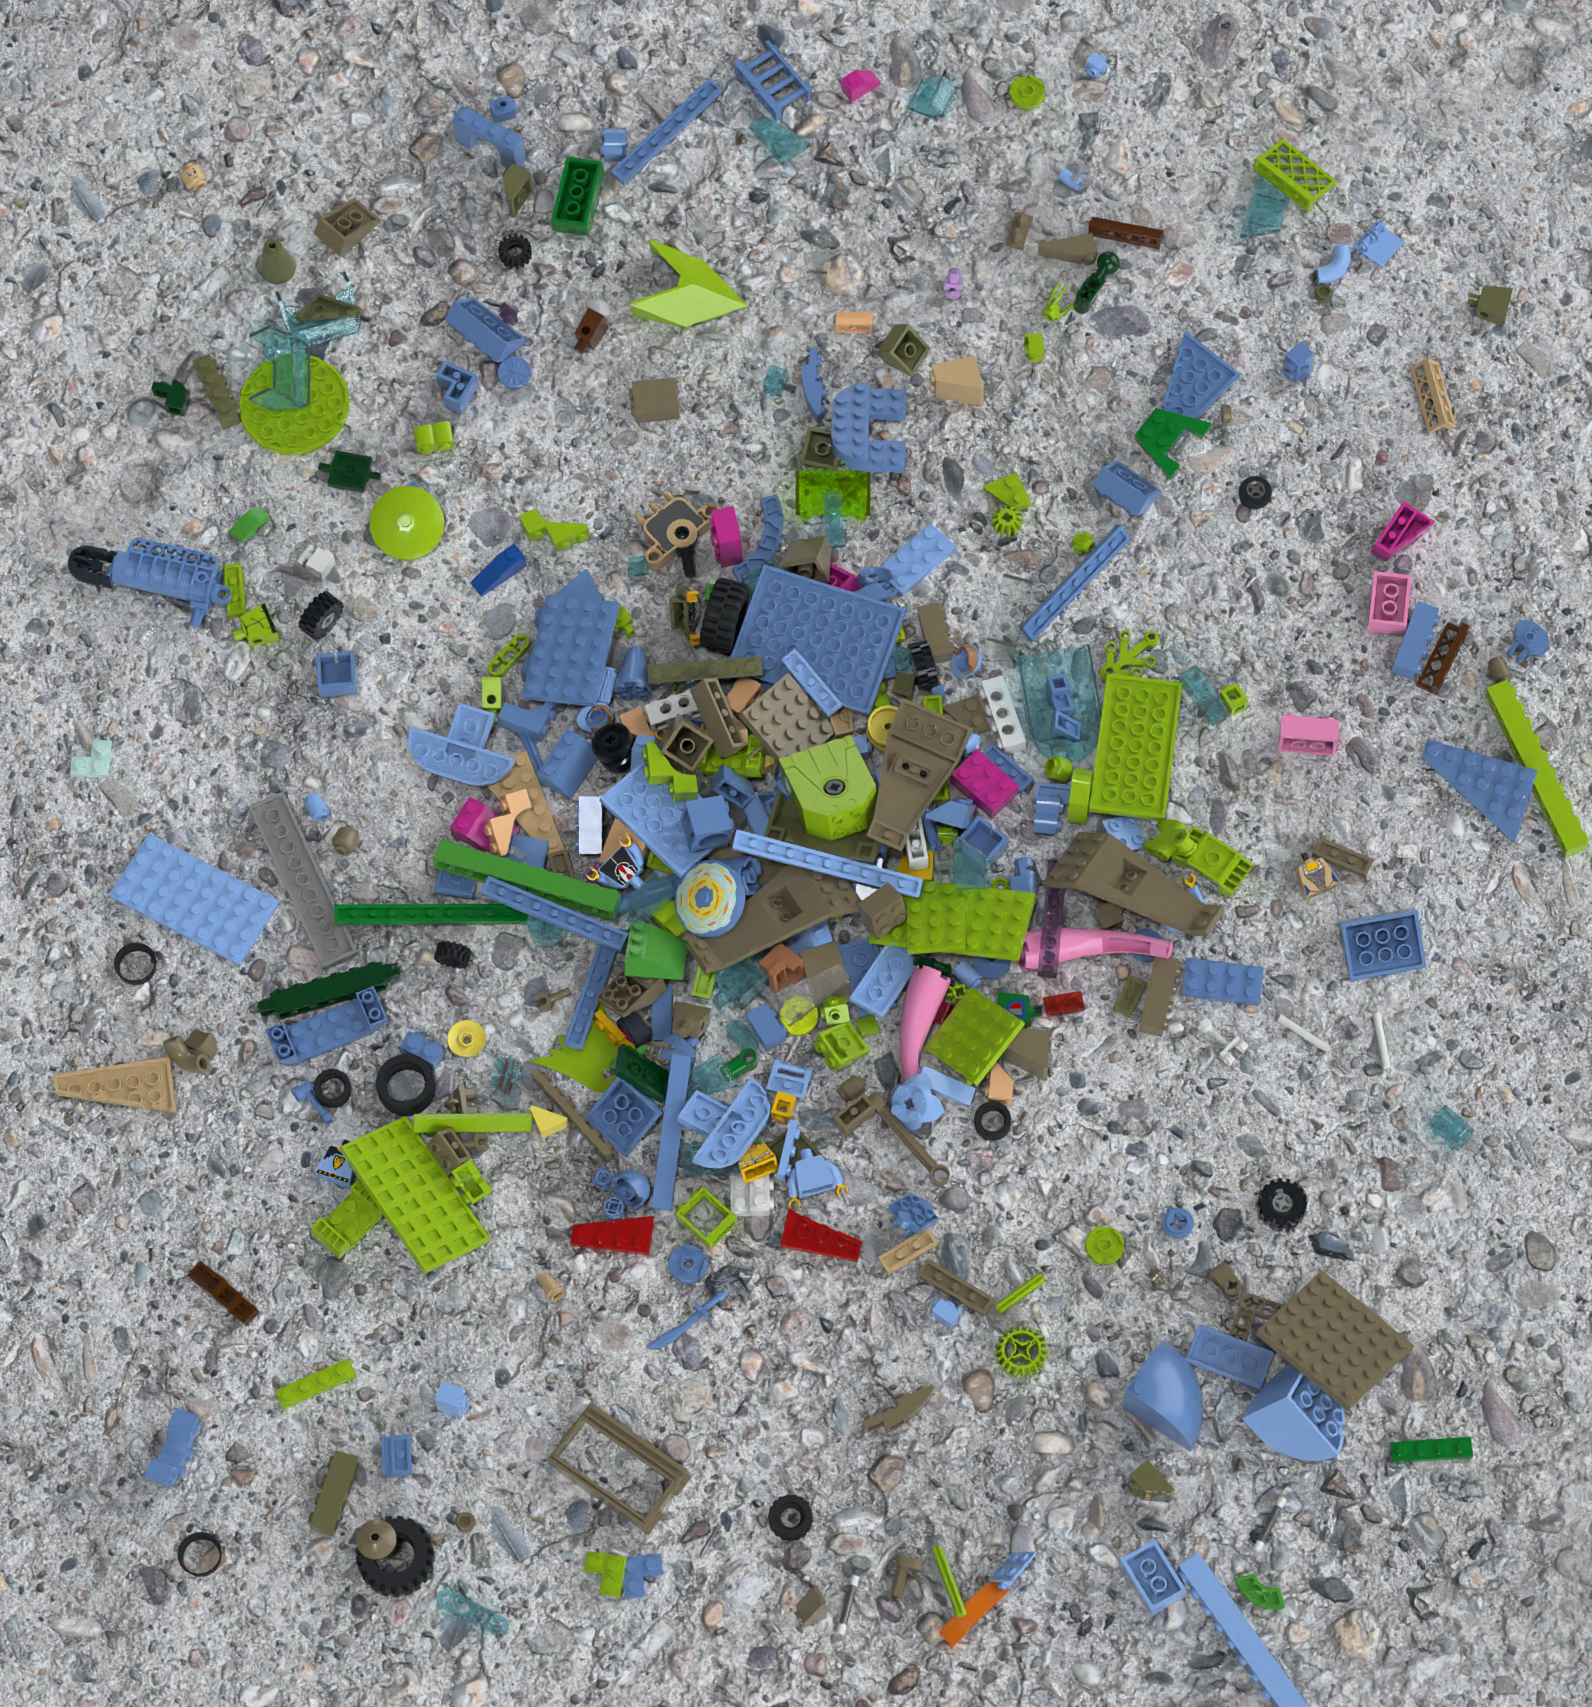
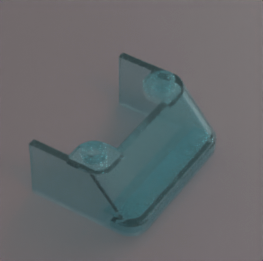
(324, 330)
(290, 370)
(969, 865)

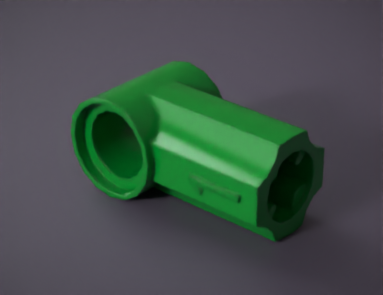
(739, 1066)

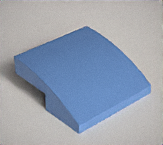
(535, 847)

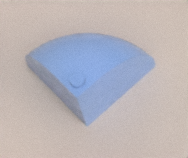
(1297, 1417)

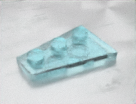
(710, 1077)

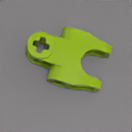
(1172, 840)

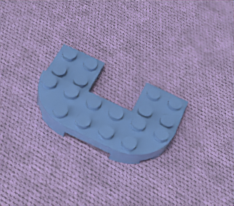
(850, 428)

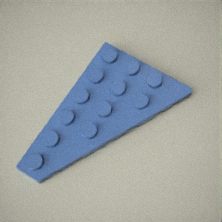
(1197, 379)
(1489, 784)

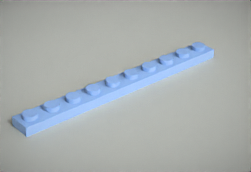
(825, 863)

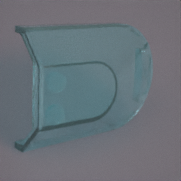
(1079, 671)

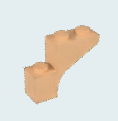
(500, 828)

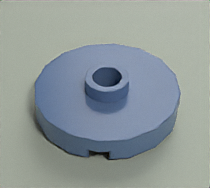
(991, 970)
(688, 1254)

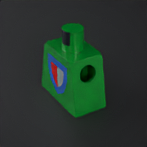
(1019, 1006)

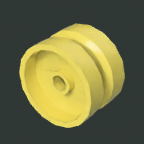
(878, 721)

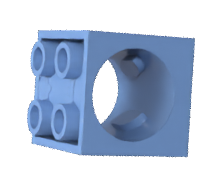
(707, 823)

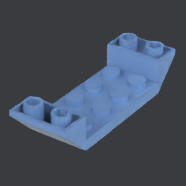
(328, 1029)

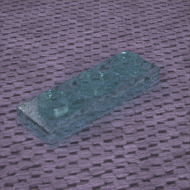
(834, 519)

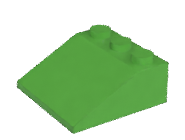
(654, 953)

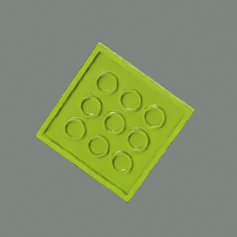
(974, 1036)

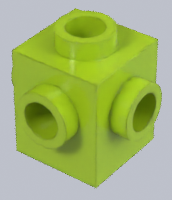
(835, 1011)

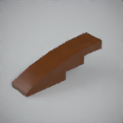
(223, 1293)

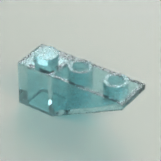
(1202, 694)

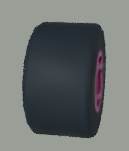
(634, 1029)

